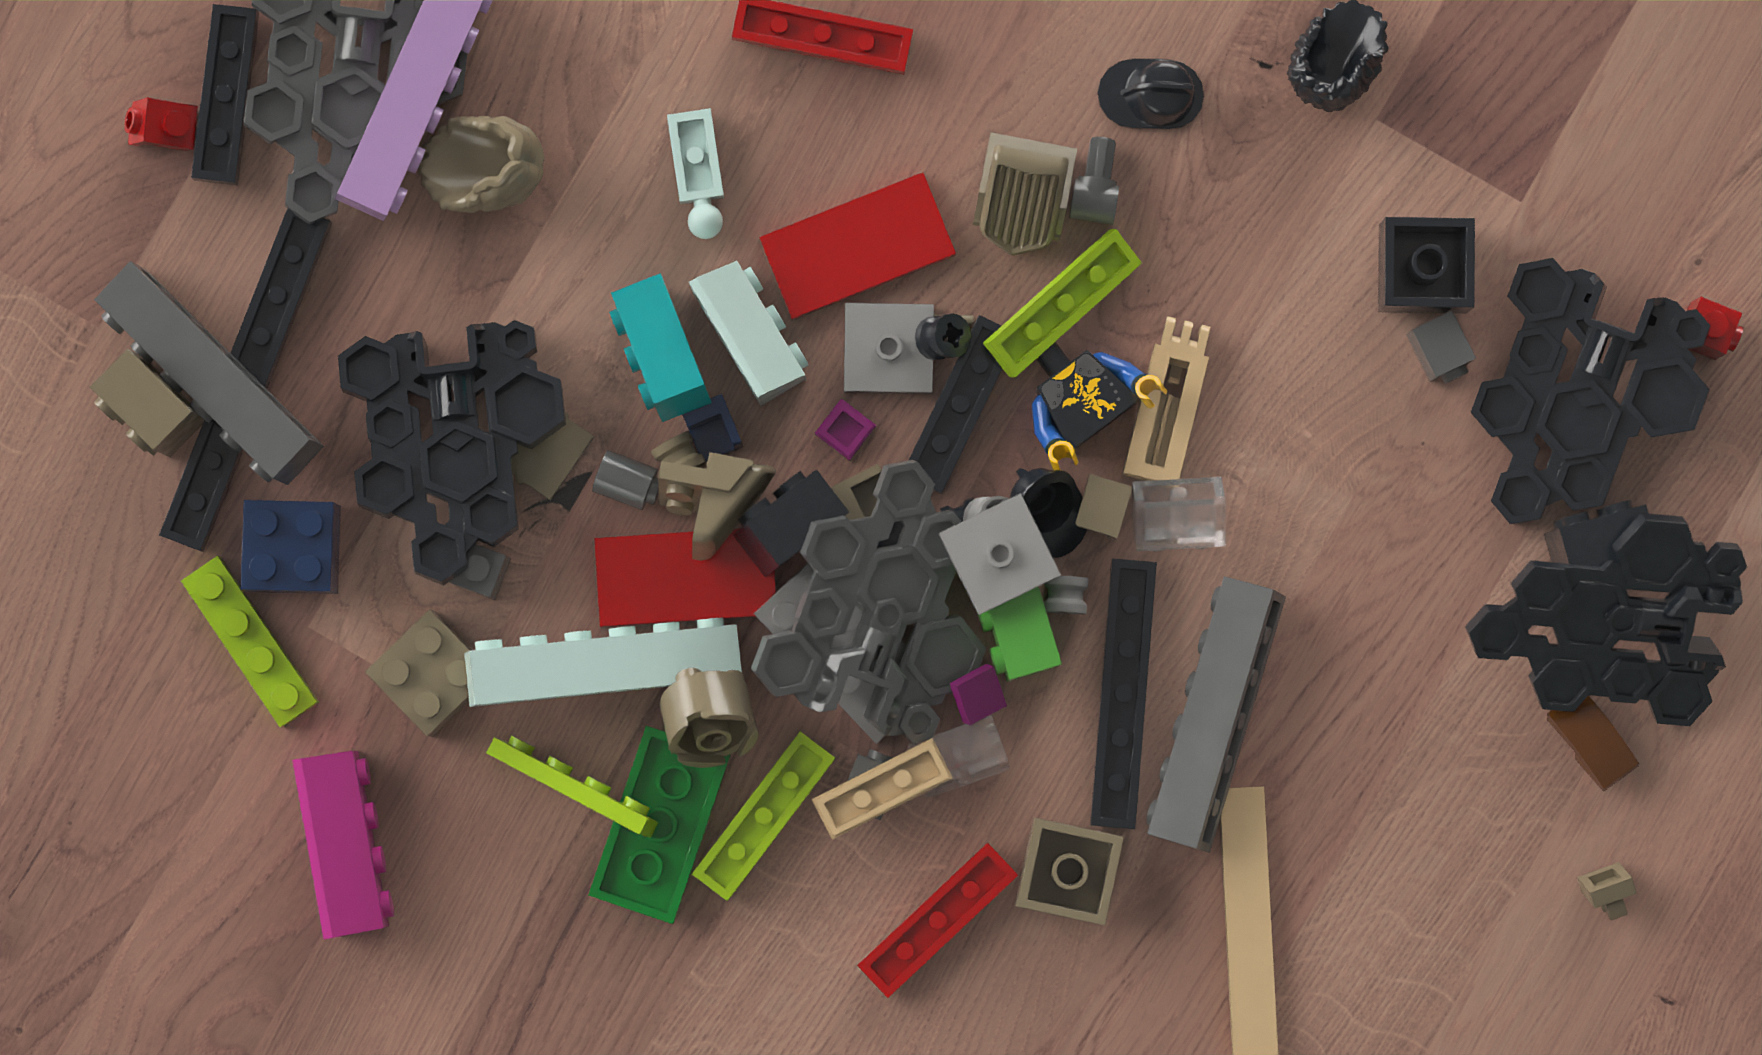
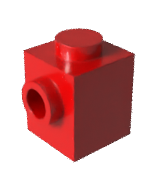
(1724, 329)

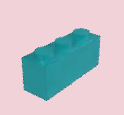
(658, 348)

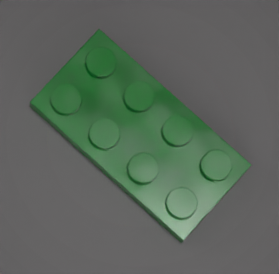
(654, 871)

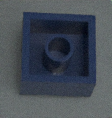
(290, 547)

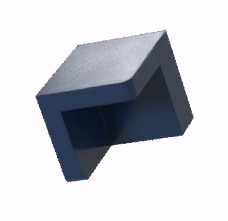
(713, 428)

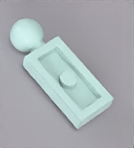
(697, 169)

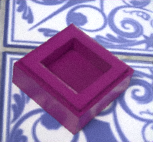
(845, 429)
(978, 694)

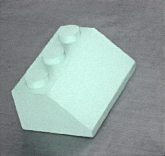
(750, 330)

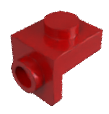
(161, 124)

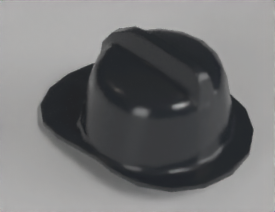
(1150, 94)
(1054, 507)

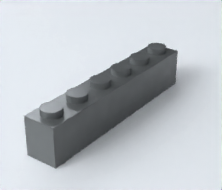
(208, 374)
(1215, 714)

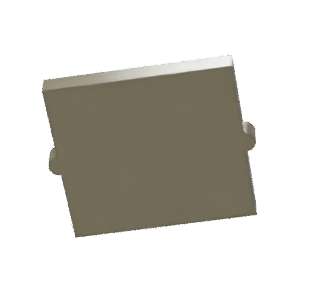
(552, 460)

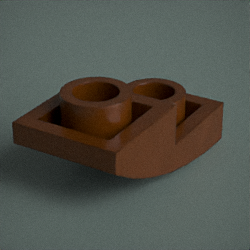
(1595, 743)

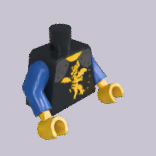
(1084, 398)

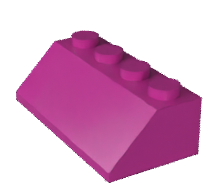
(342, 843)

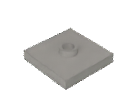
(883, 349)
(999, 554)

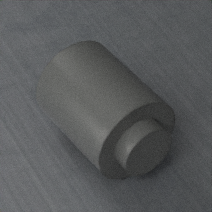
(626, 480)

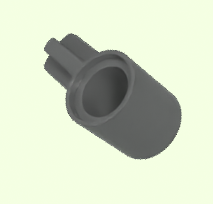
(1095, 193)

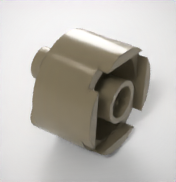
(708, 717)

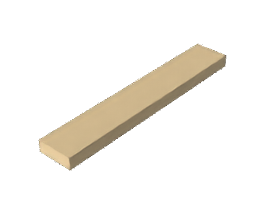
(1248, 923)

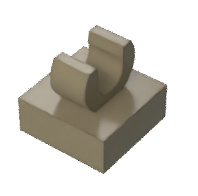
(1607, 889)

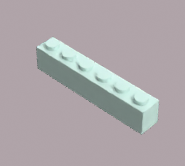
(598, 664)

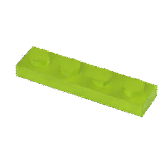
(1062, 303)
(250, 641)
(589, 793)
(763, 816)

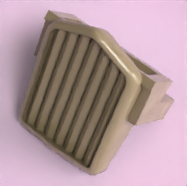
(1023, 193)
(717, 493)

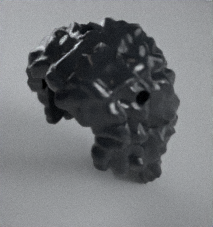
(1338, 56)

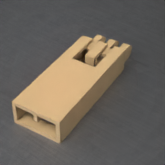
(1164, 431)

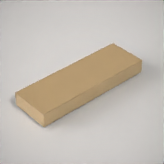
(882, 788)

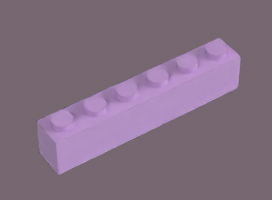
(409, 105)

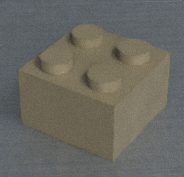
(140, 398)
(425, 673)
(1069, 871)

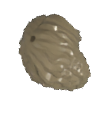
(481, 164)

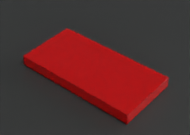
(857, 246)
(659, 582)

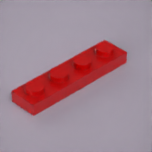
(823, 34)
(937, 920)

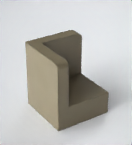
(857, 493)
(1103, 506)

